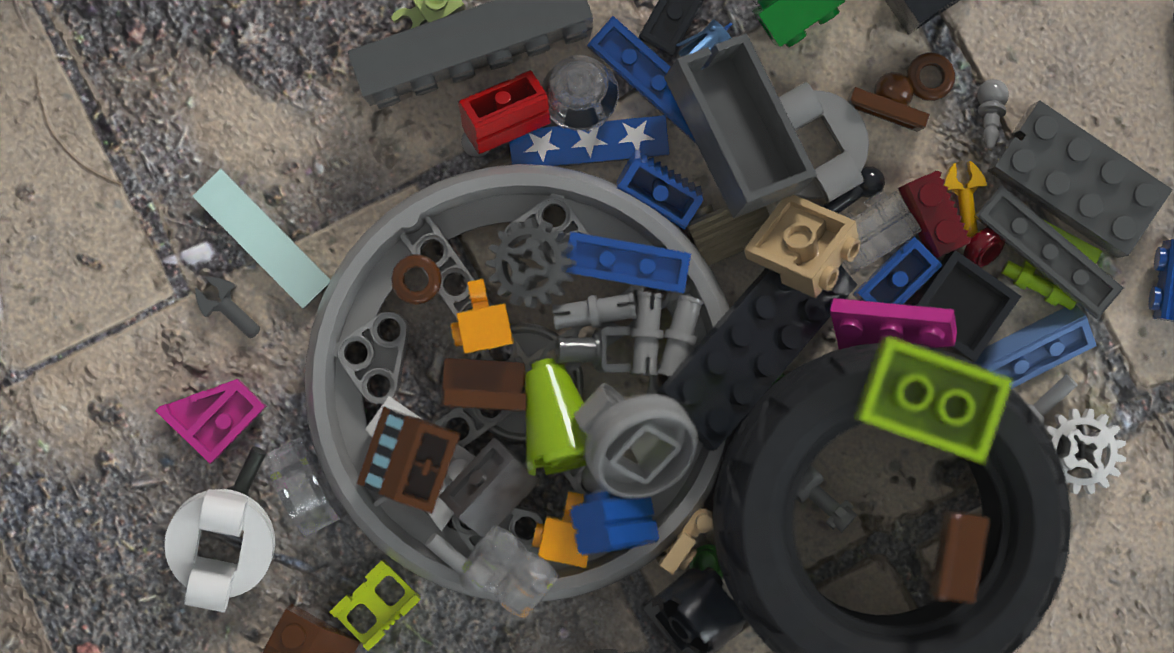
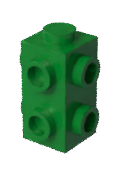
(788, 19)

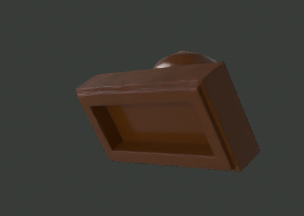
(890, 102)

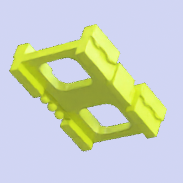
(385, 614)

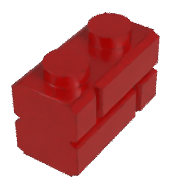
(504, 112)

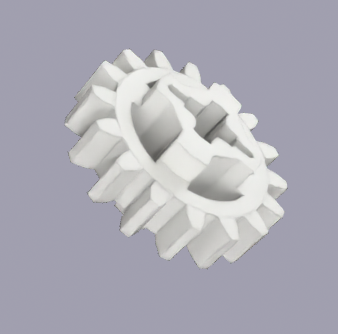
(1096, 442)

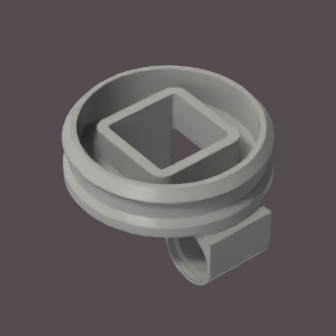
(847, 130)
(653, 428)

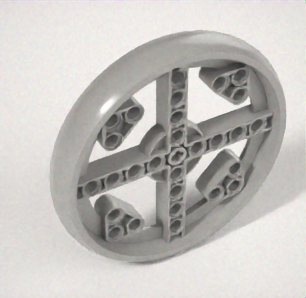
(351, 312)

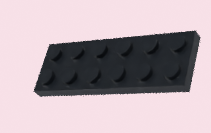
(748, 353)

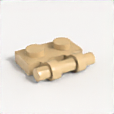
(681, 551)

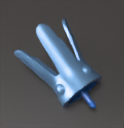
(711, 35)

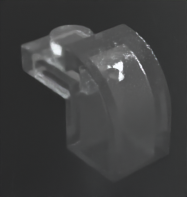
(301, 487)

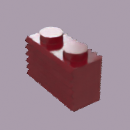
(935, 214)

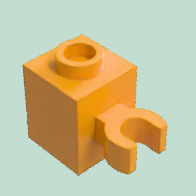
(484, 325)
(557, 536)

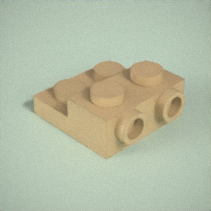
(804, 244)

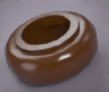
(944, 66)
(428, 292)

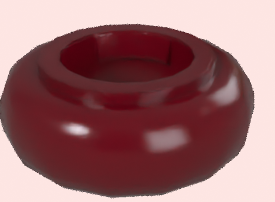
(984, 247)

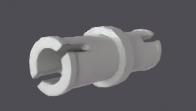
(594, 311)
(647, 334)
(680, 334)

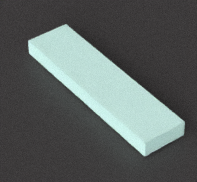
(262, 238)

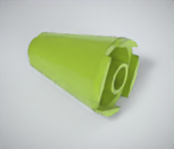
(552, 431)

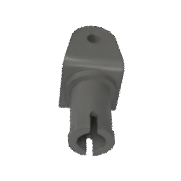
(591, 349)

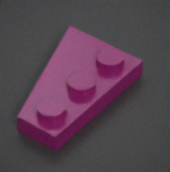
(869, 322)

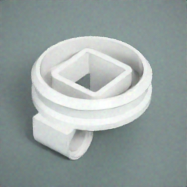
(210, 580)

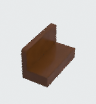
(483, 384)
(959, 557)

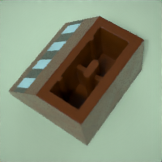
(408, 459)

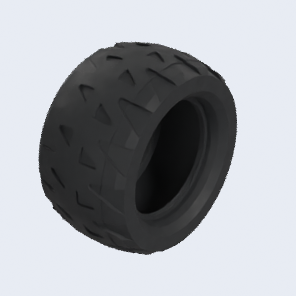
(756, 549)

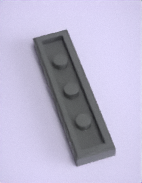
(1049, 252)

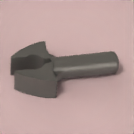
(226, 306)

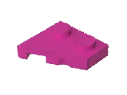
(213, 417)

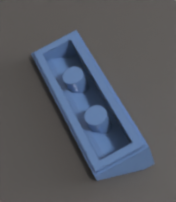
(1039, 346)

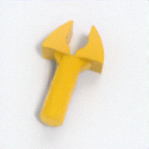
(965, 195)

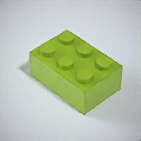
(933, 399)

